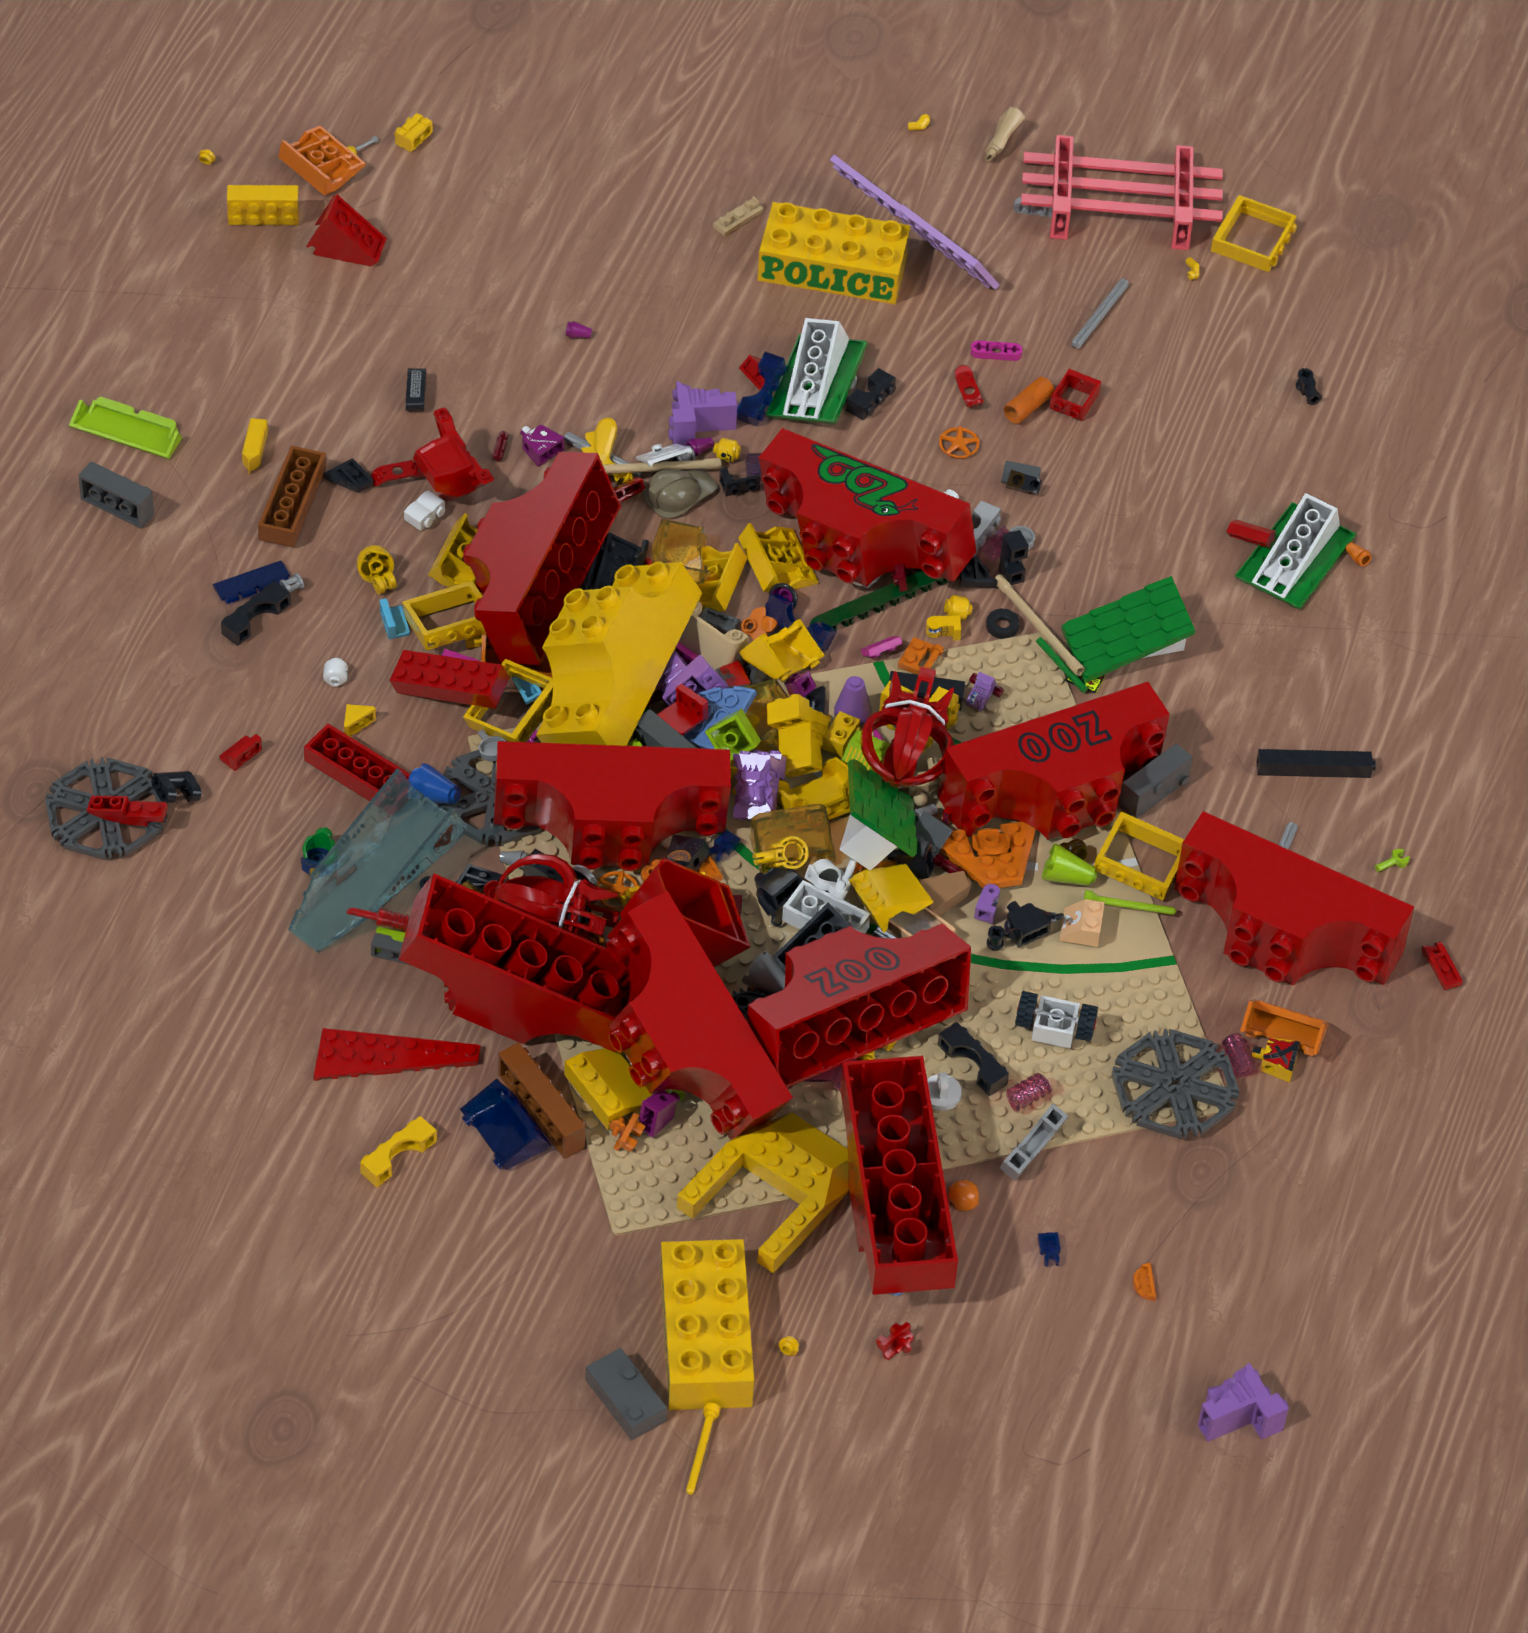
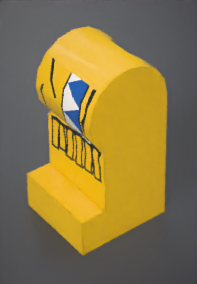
(944, 626)

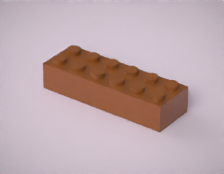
(292, 496)
(542, 1100)

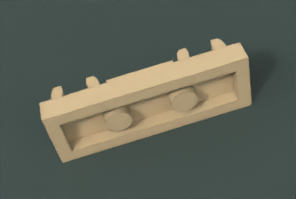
(738, 217)

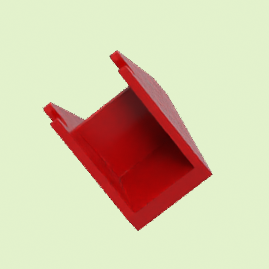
(346, 235)

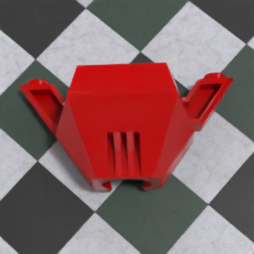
(447, 462)

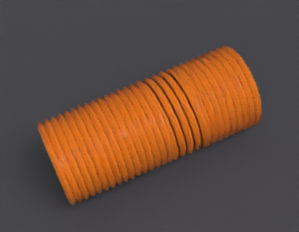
(1028, 400)

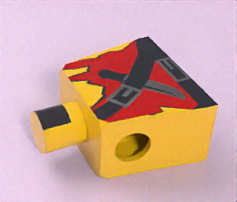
(1278, 1057)

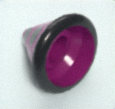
(786, 591)

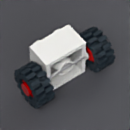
(1056, 1019)

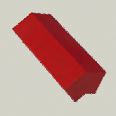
(621, 489)
(1251, 533)

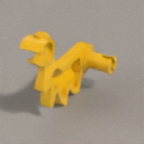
(602, 442)

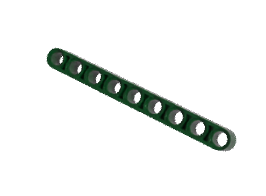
(876, 600)

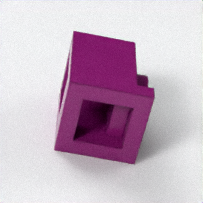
(798, 681)

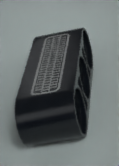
(415, 389)

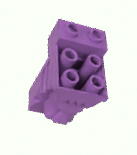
(700, 412)
(696, 675)
(757, 782)
(1240, 1403)

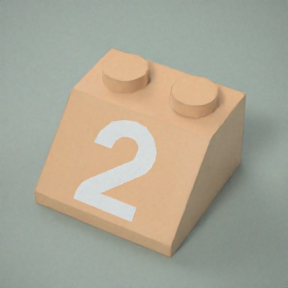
(1082, 923)

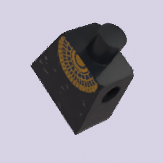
(688, 851)

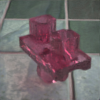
(993, 546)

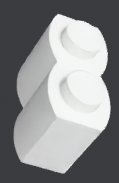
(424, 510)

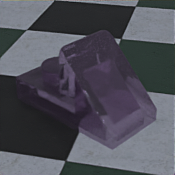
(752, 464)

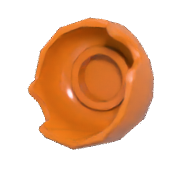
(963, 1195)

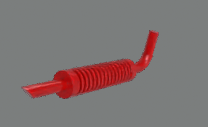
(383, 918)

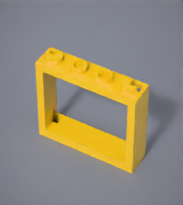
(1262, 212)
(439, 601)
(531, 719)
(1150, 835)

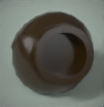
(1076, 847)

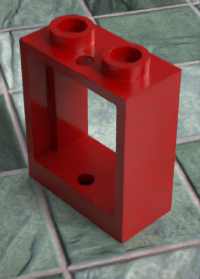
(1074, 380)

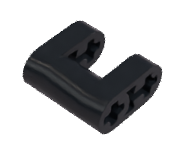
(167, 783)

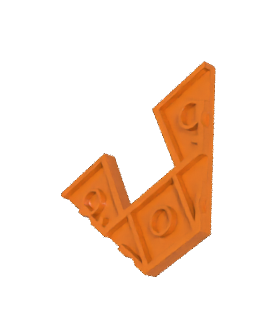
(997, 869)

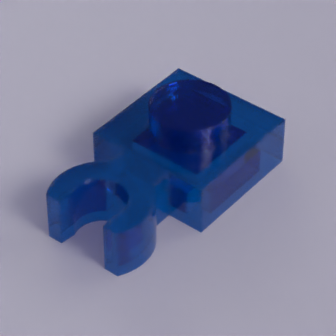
(726, 844)
(1049, 1246)

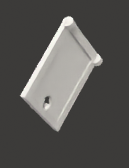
(659, 453)

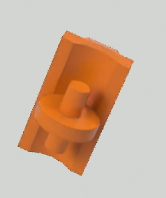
(632, 1126)

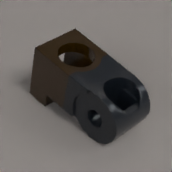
(1023, 483)

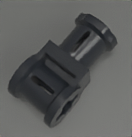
(1306, 386)

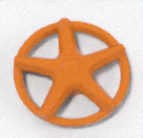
(958, 442)
(617, 886)

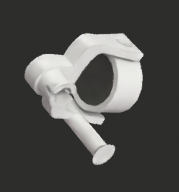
(830, 878)

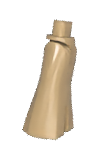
(1005, 127)

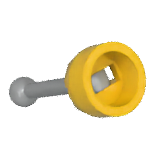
(374, 140)

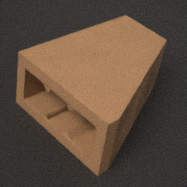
(946, 891)

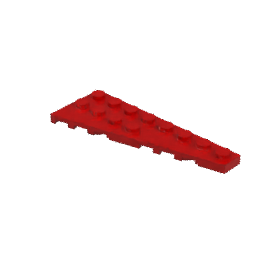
(380, 1054)

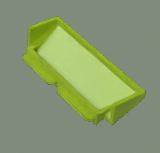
(121, 425)

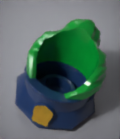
(316, 848)

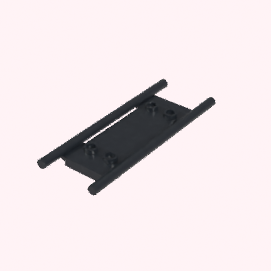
(614, 555)

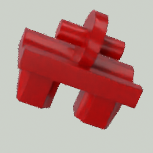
(897, 1341)

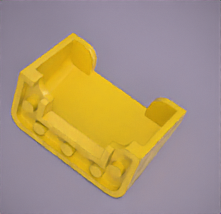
(783, 652)
(829, 790)

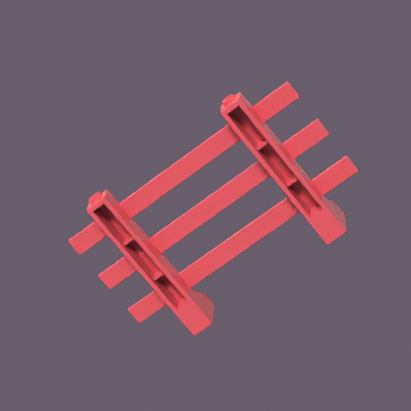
(1181, 190)

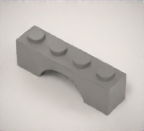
(984, 520)
(1034, 1142)

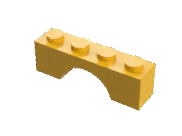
(416, 1136)

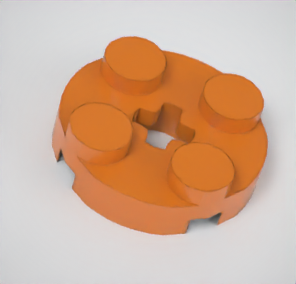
(990, 842)

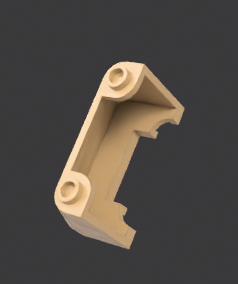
(711, 643)

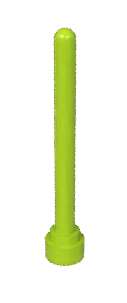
(1089, 895)

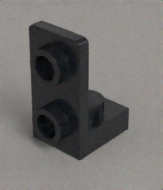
(738, 486)

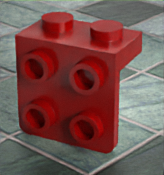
(687, 710)

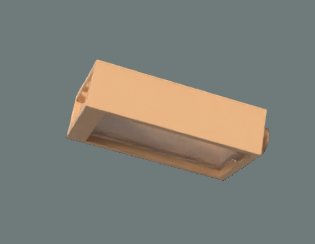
(907, 924)

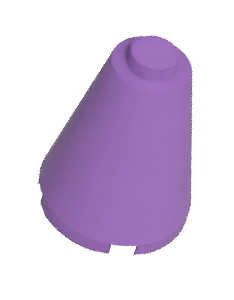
(854, 700)

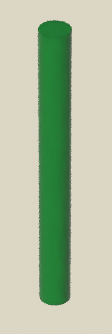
(1061, 664)

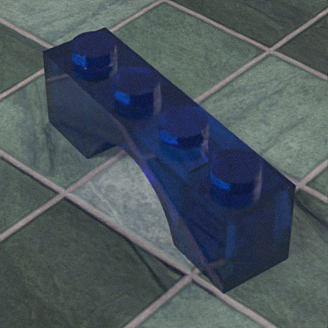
(752, 408)
(782, 611)

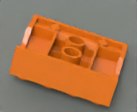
(321, 160)

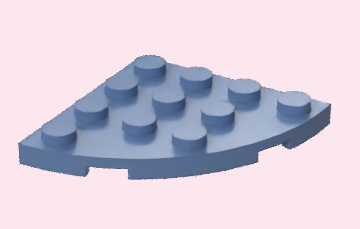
(720, 704)

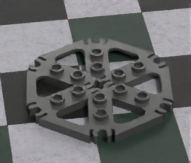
(480, 800)
(85, 822)
(1171, 1070)

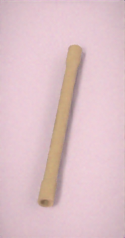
(711, 463)
(1070, 660)

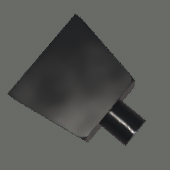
(921, 864)

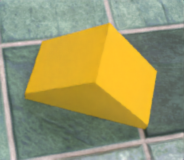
(357, 718)

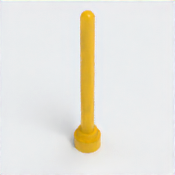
(711, 1412)

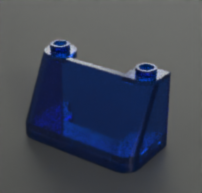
(504, 1125)

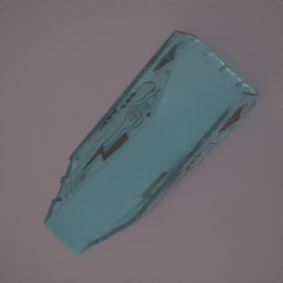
(374, 860)

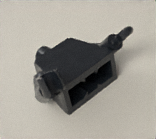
(775, 889)
(1028, 923)

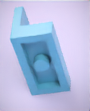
(393, 620)

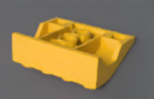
(776, 557)
(449, 565)
(724, 574)
(889, 892)
(605, 1084)

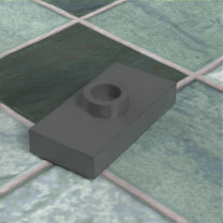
(719, 620)

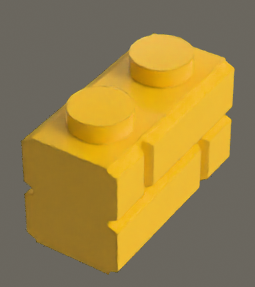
(413, 132)

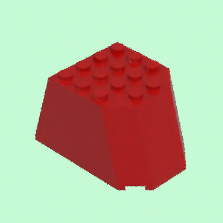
(703, 904)

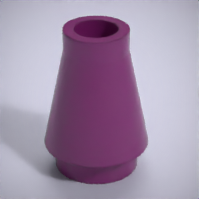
(577, 330)
(700, 445)

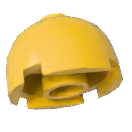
(374, 562)

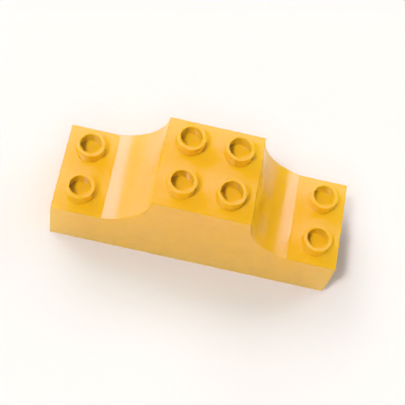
(612, 652)

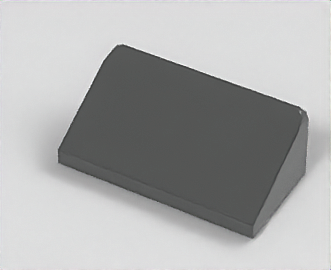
(1023, 468)

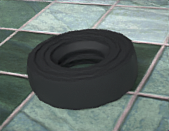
(1002, 614)

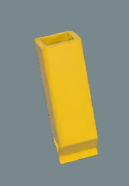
(254, 443)

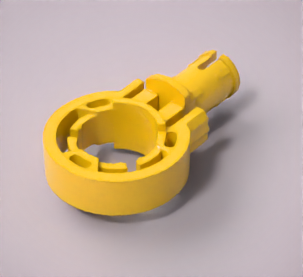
(772, 856)

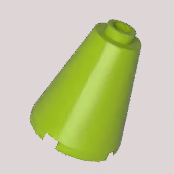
(1067, 868)

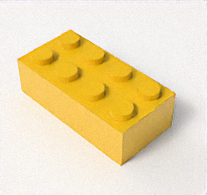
(263, 204)

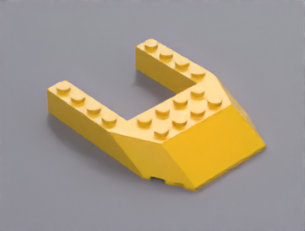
(792, 1160)

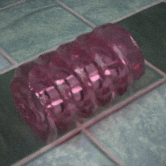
(1239, 1055)
(1027, 1091)

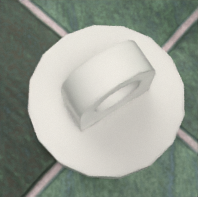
(944, 1091)

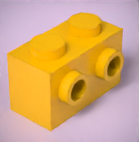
(840, 733)

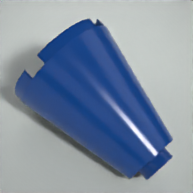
(434, 785)

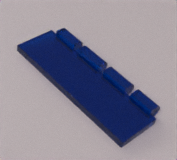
(248, 582)

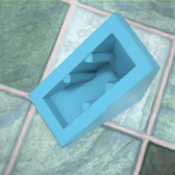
(528, 691)

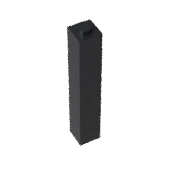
(1315, 763)

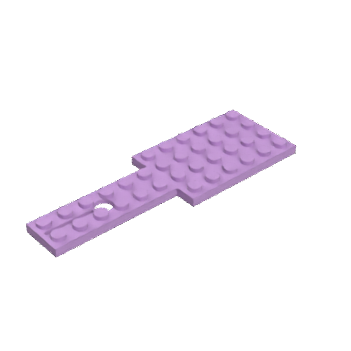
(920, 226)

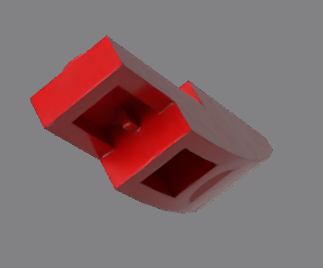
(127, 812)

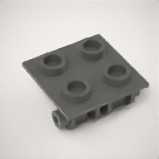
(932, 830)

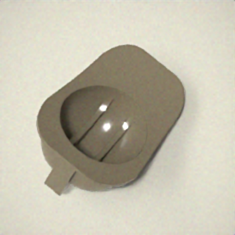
(676, 491)

